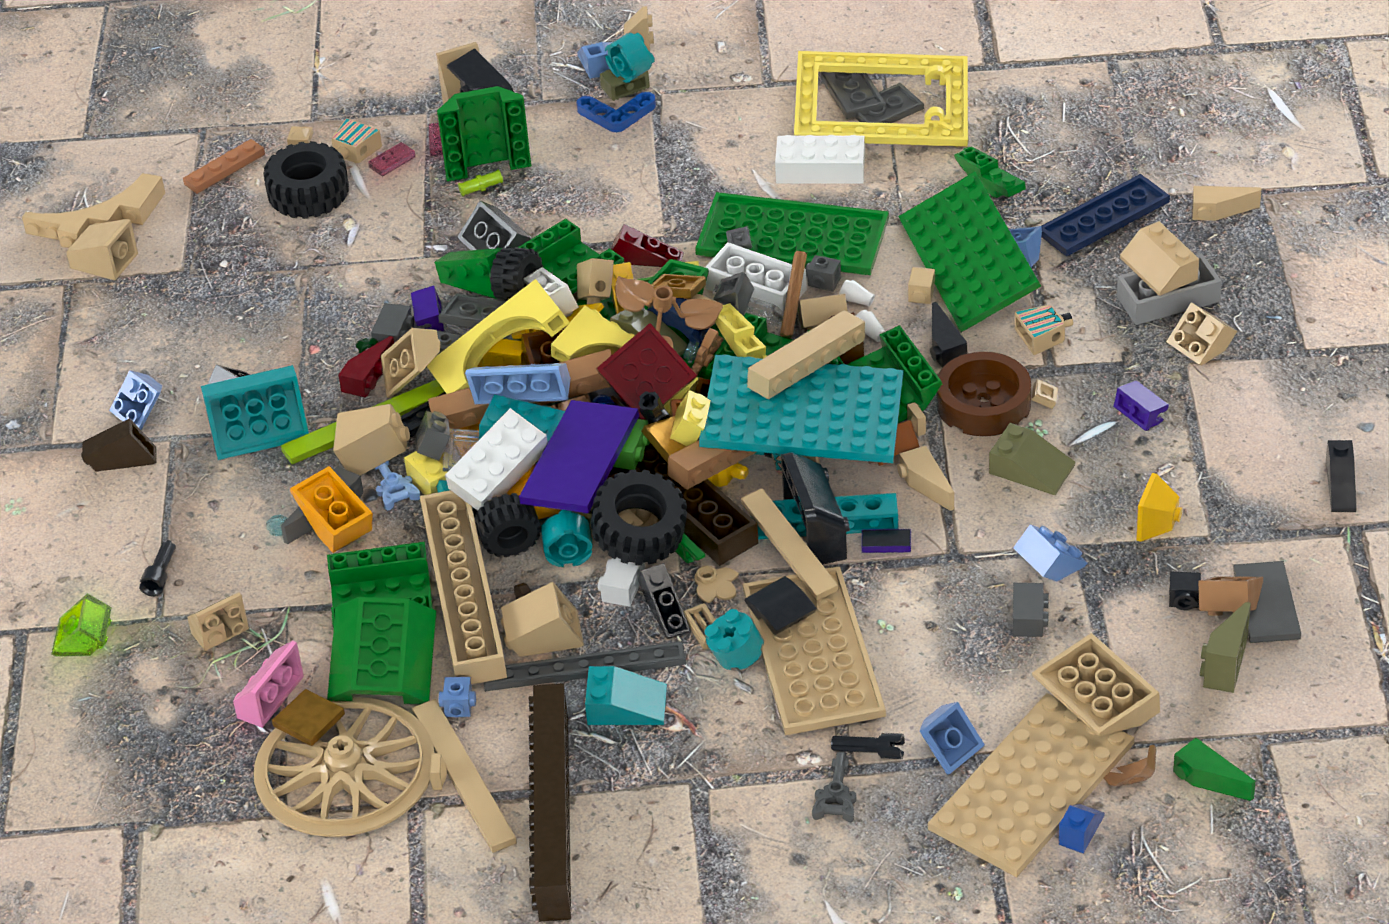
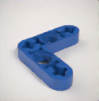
(618, 119)

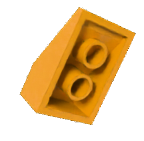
(332, 509)

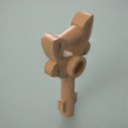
(708, 347)

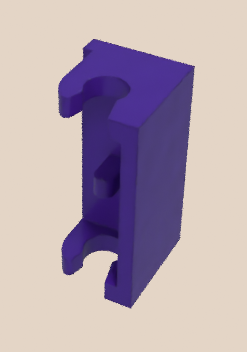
(427, 308)
(1140, 404)

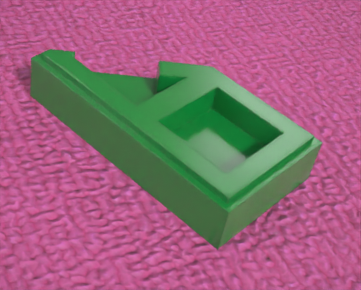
(689, 551)

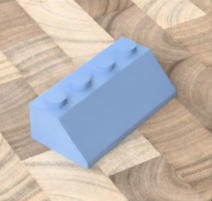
(520, 382)

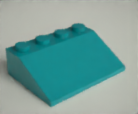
(255, 412)

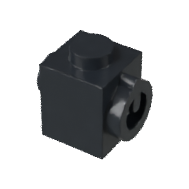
(1184, 590)

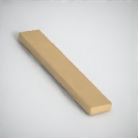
(789, 544)

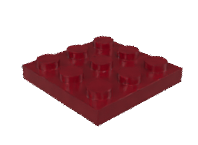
(646, 365)

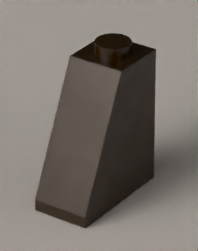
(119, 448)

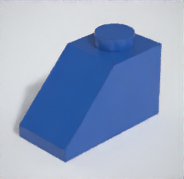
(1079, 827)

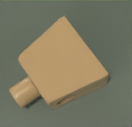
(594, 280)

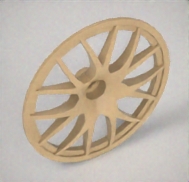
(345, 765)

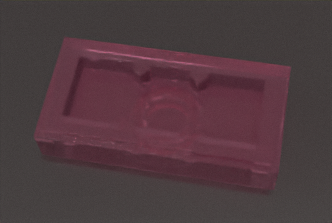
(435, 140)
(391, 159)

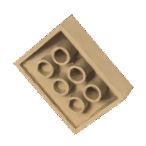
(1099, 687)

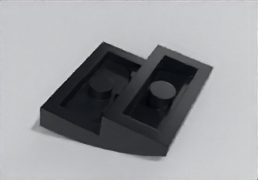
(780, 605)

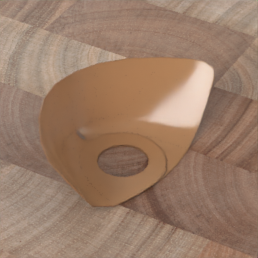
(1134, 772)

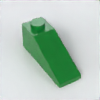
(1211, 771)

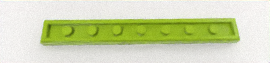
(324, 437)

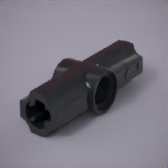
(652, 407)

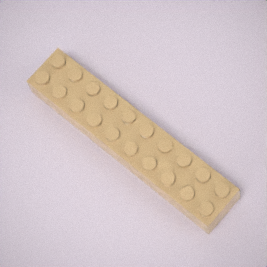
(463, 588)

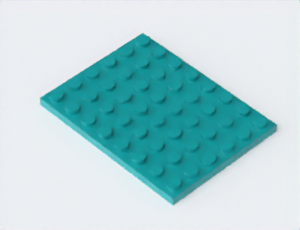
(826, 414)

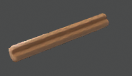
(793, 294)

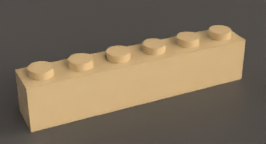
(806, 354)

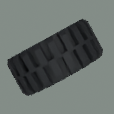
(306, 179)
(635, 542)

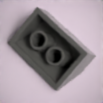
(491, 229)

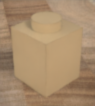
(921, 285)

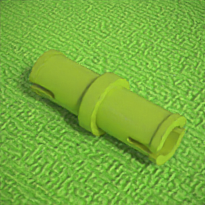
(480, 183)

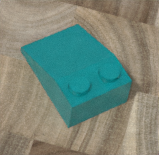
(623, 698)

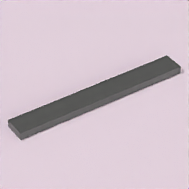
(577, 666)

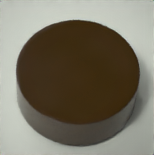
(521, 590)

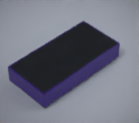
(886, 540)

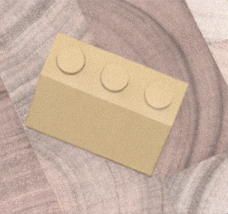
(1160, 259)
(408, 358)

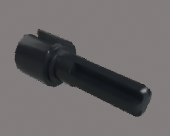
(155, 576)
(883, 745)

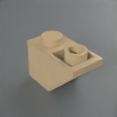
(640, 24)

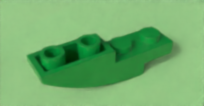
(995, 180)

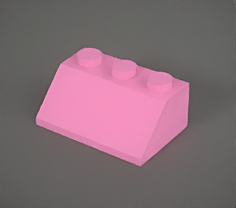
(270, 686)

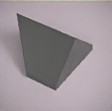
(736, 291)

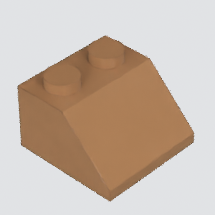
(1228, 593)

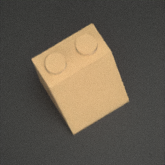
(104, 249)
(369, 437)
(541, 623)

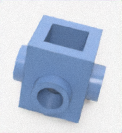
(457, 702)

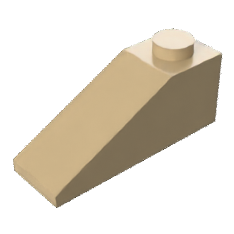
(1221, 201)
(925, 476)

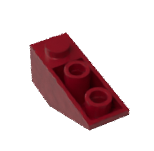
(643, 249)
(364, 370)

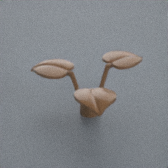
(636, 293)

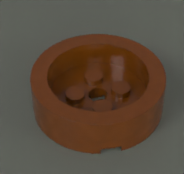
(989, 376)

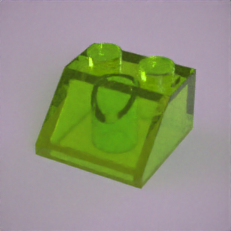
(82, 628)

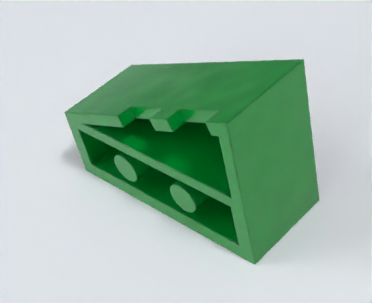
(468, 270)

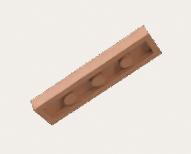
(223, 166)

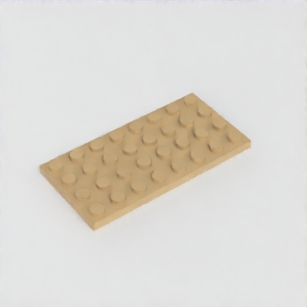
(819, 664)
(1027, 786)

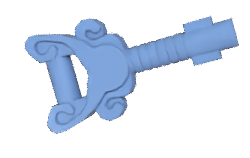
(395, 487)

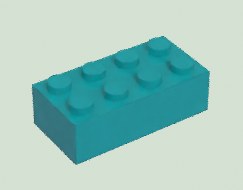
(542, 417)

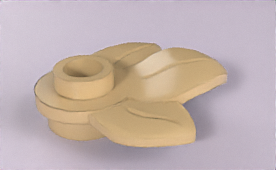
(715, 583)

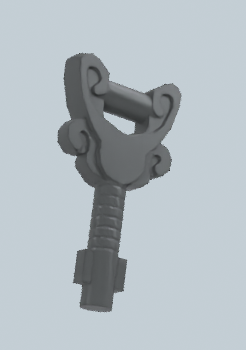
(835, 793)

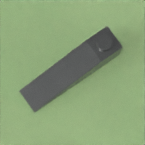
(297, 523)

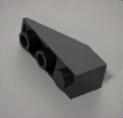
(663, 600)

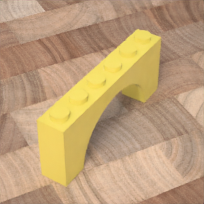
(525, 310)
(592, 334)

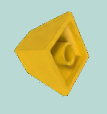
(1157, 509)

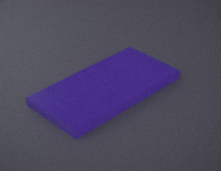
(579, 456)

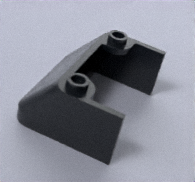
(476, 73)
(810, 488)

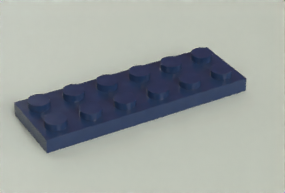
(1104, 214)

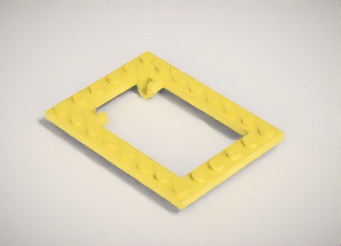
(949, 70)

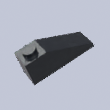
(946, 339)
(1341, 475)

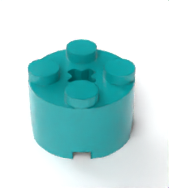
(629, 57)
(566, 539)
(734, 640)

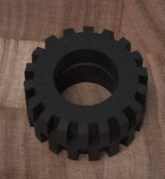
(510, 269)
(507, 525)

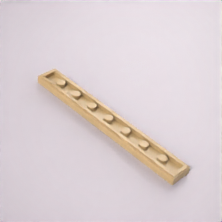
(465, 777)

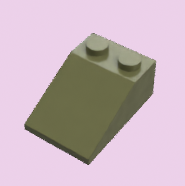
(635, 321)
(1029, 460)
(1226, 651)

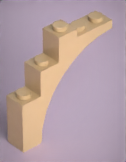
(133, 204)

